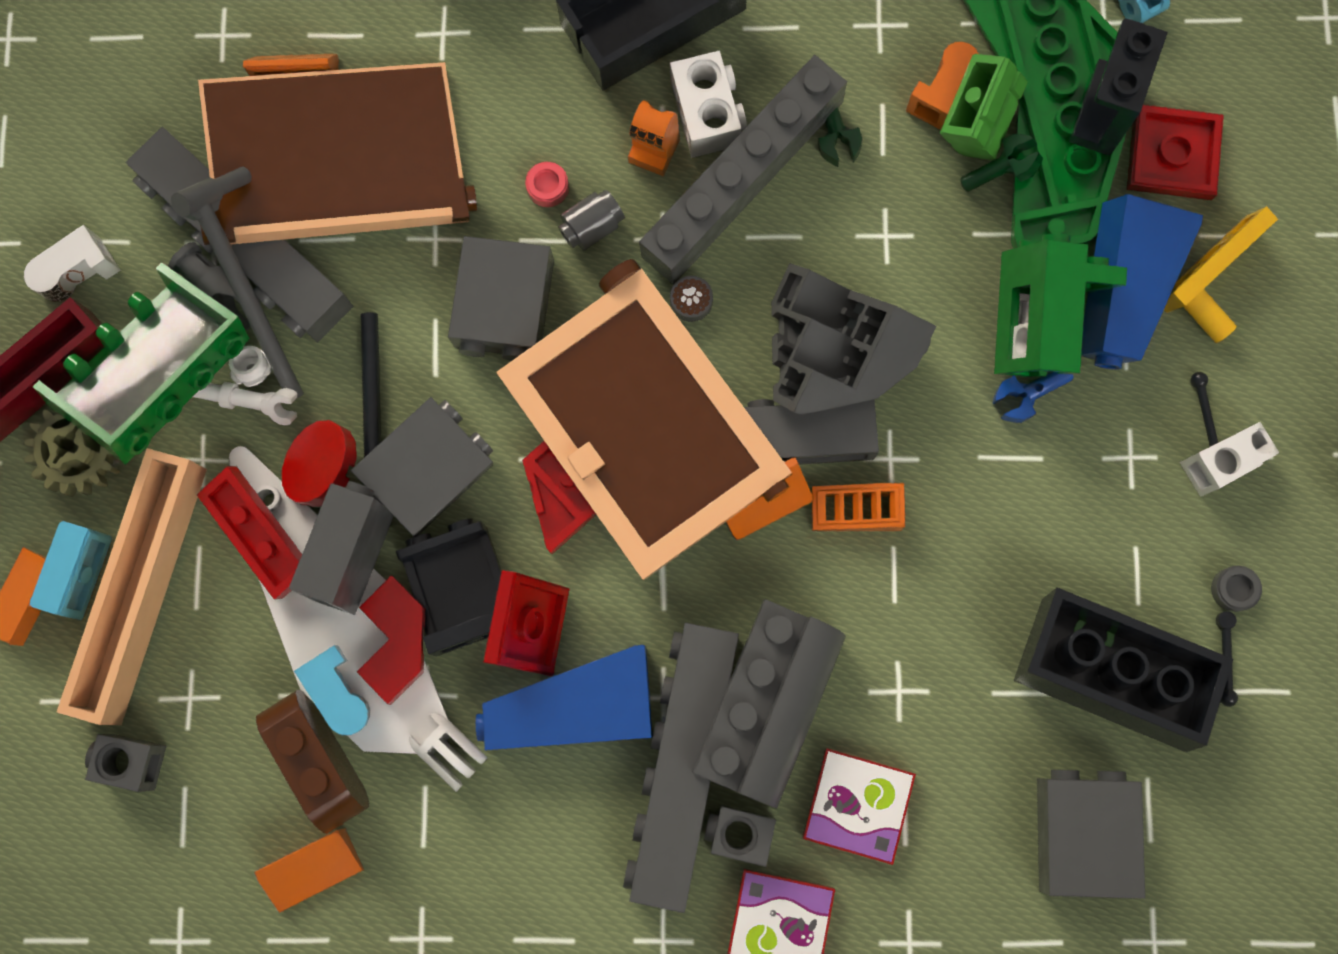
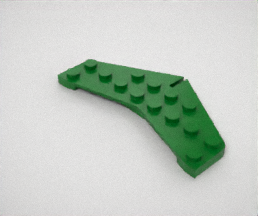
(1056, 52)

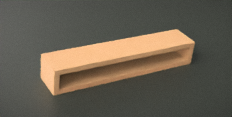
(132, 589)

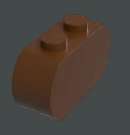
(312, 761)

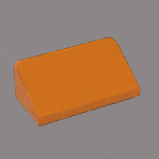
(290, 64)
(763, 513)
(15, 610)
(310, 870)

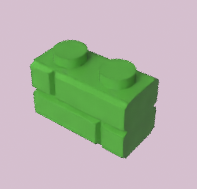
(983, 106)

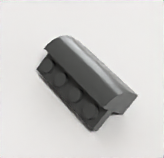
(770, 703)

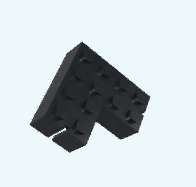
(632, 34)

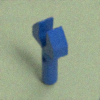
(1029, 392)

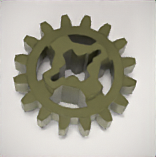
(62, 466)

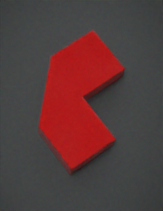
(402, 656)

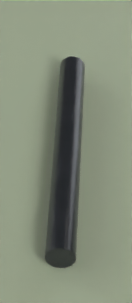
(370, 381)

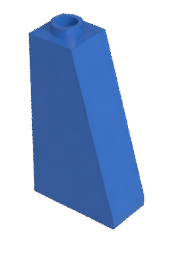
(1153, 246)
(578, 706)

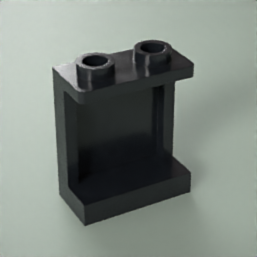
(1118, 87)
(454, 582)

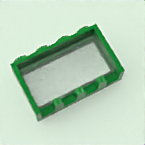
(148, 366)

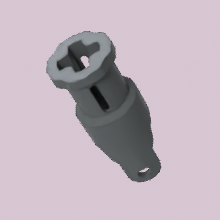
(203, 274)

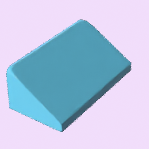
(70, 571)

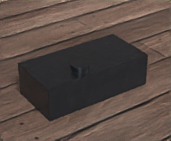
(1140, 682)

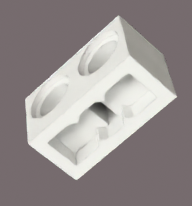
(700, 104)

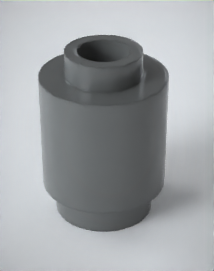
(590, 220)

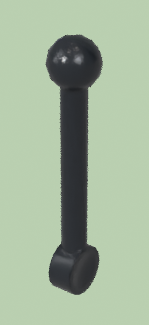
(1199, 381)
(1226, 621)

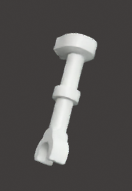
(269, 403)

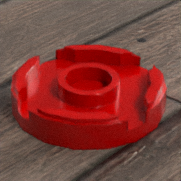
(316, 460)

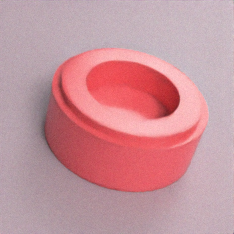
(547, 184)

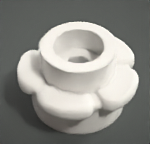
(249, 367)

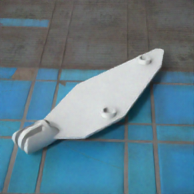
(307, 628)

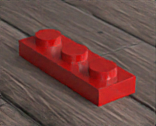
(252, 530)

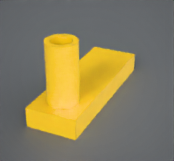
(1189, 288)

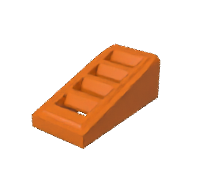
(894, 491)

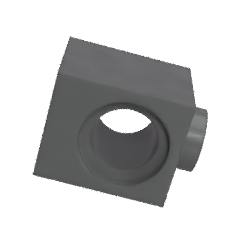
(143, 765)
(758, 847)

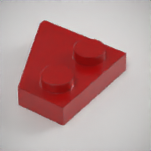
(555, 497)

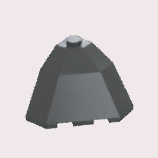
(839, 343)

